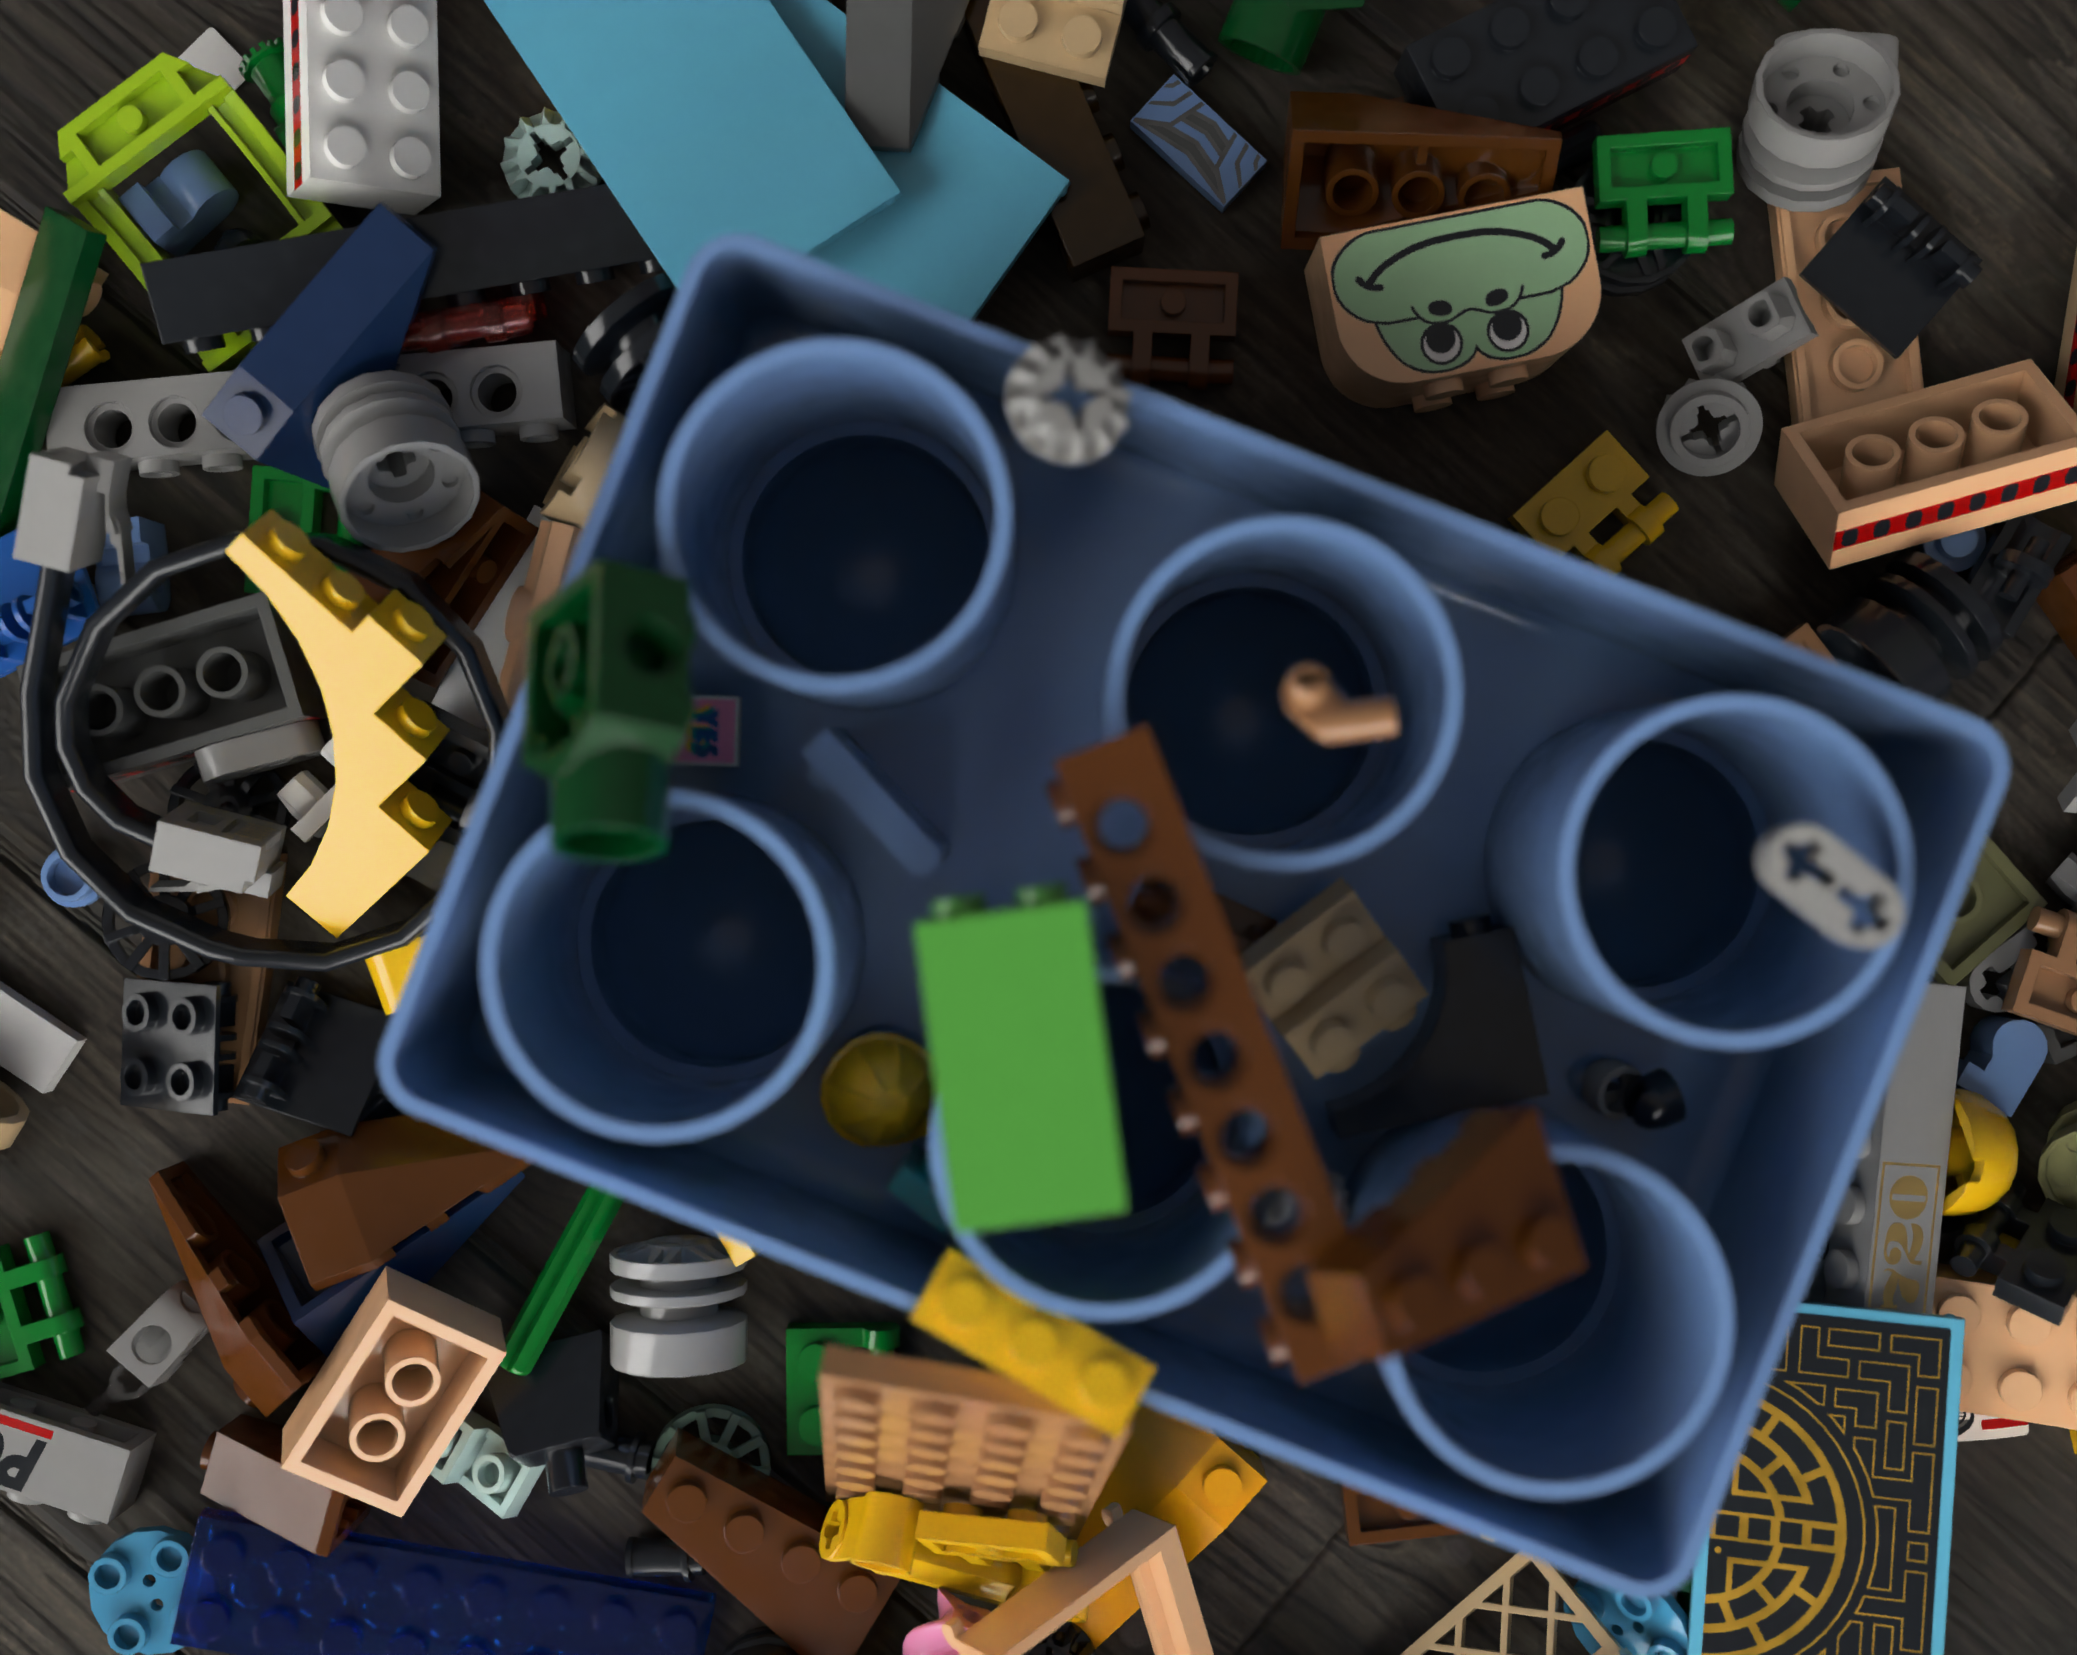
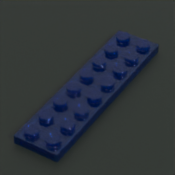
(398, 1597)

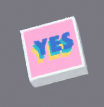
(713, 733)

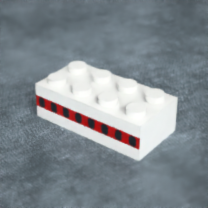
(362, 102)

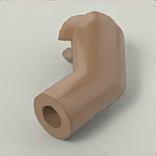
(1328, 714)

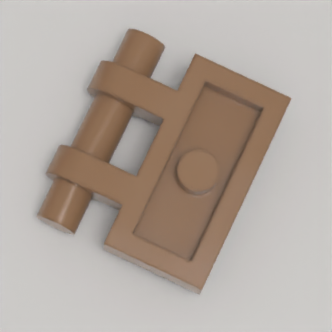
(2046, 983)

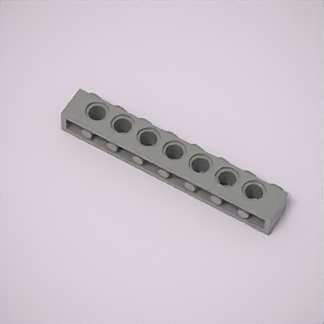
(92, 413)

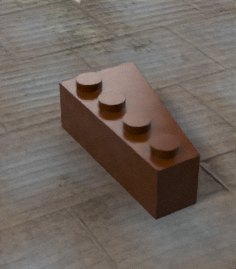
(763, 1547)

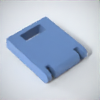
(849, 770)

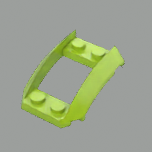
(138, 124)

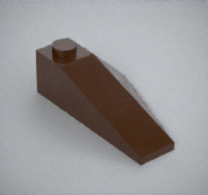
(1388, 161)

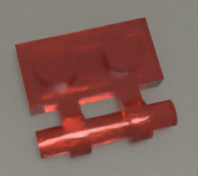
(455, 327)

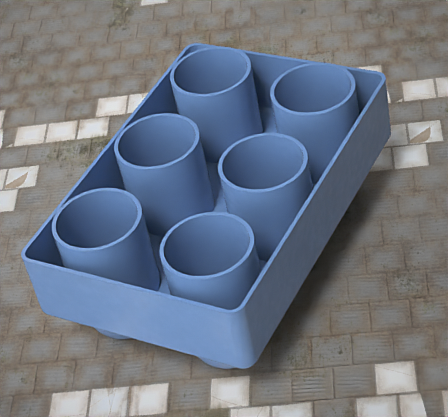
(971, 614)

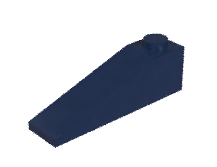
(335, 330)
(327, 1312)

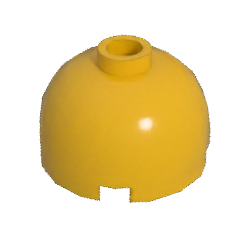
(1980, 1155)

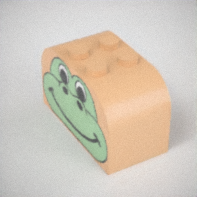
(1454, 300)

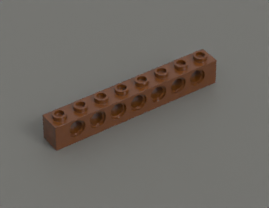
(1255, 1079)

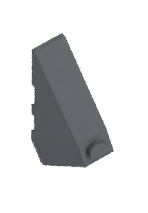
(896, 65)

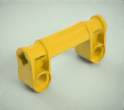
(880, 1536)

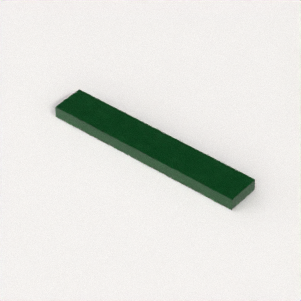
(41, 345)

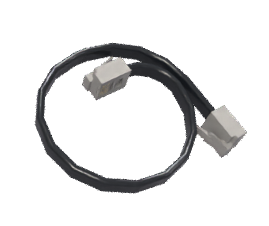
(63, 526)

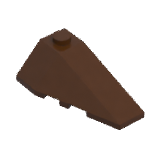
(370, 1191)
(235, 1294)

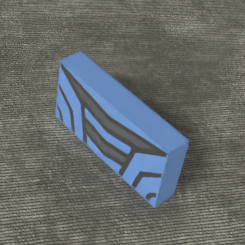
(1197, 143)

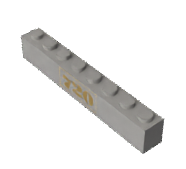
(1893, 1205)

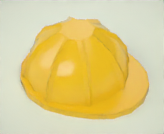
(879, 1090)

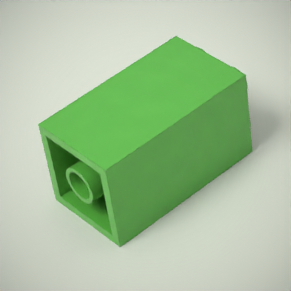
(1019, 1059)

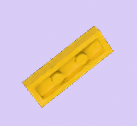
(1033, 1344)

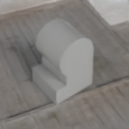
(161, 1336)

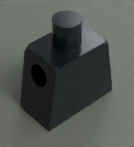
(560, 1409)

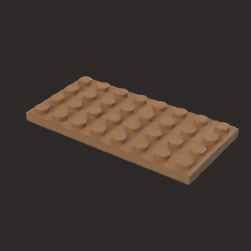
(957, 1439)

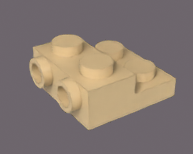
(1054, 36)
(1331, 980)

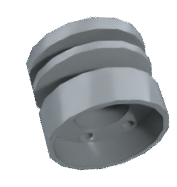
(1816, 119)
(395, 461)
(679, 1318)

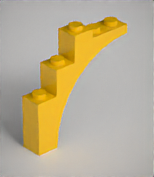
(379, 729)

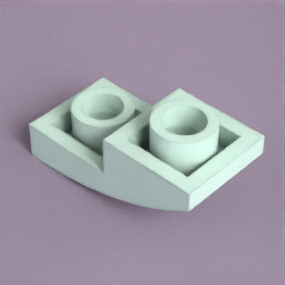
(483, 1467)

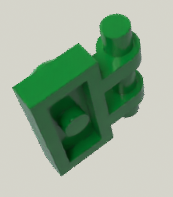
(1663, 170)
(18, 1332)

